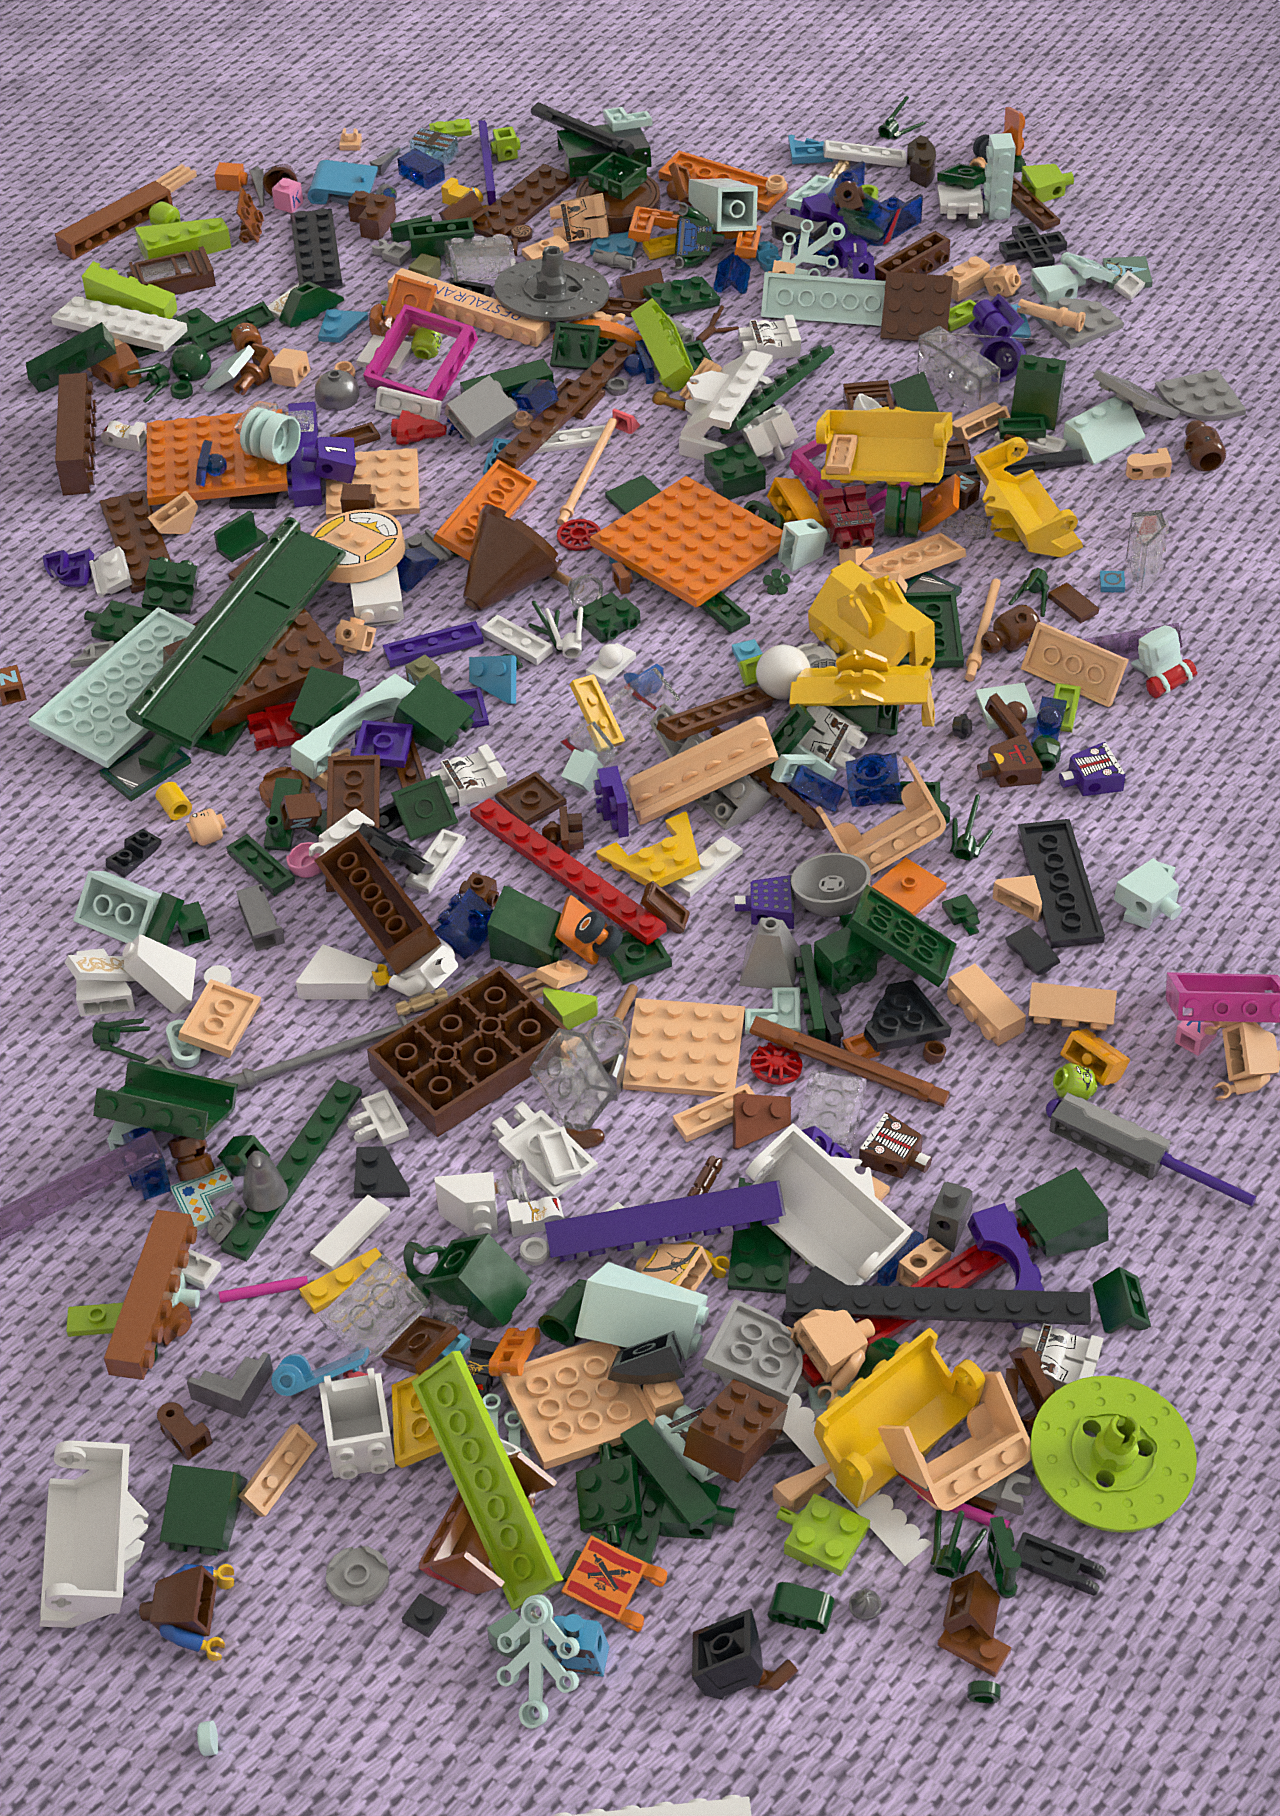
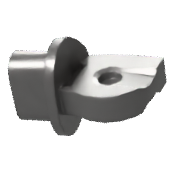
(222, 1224)

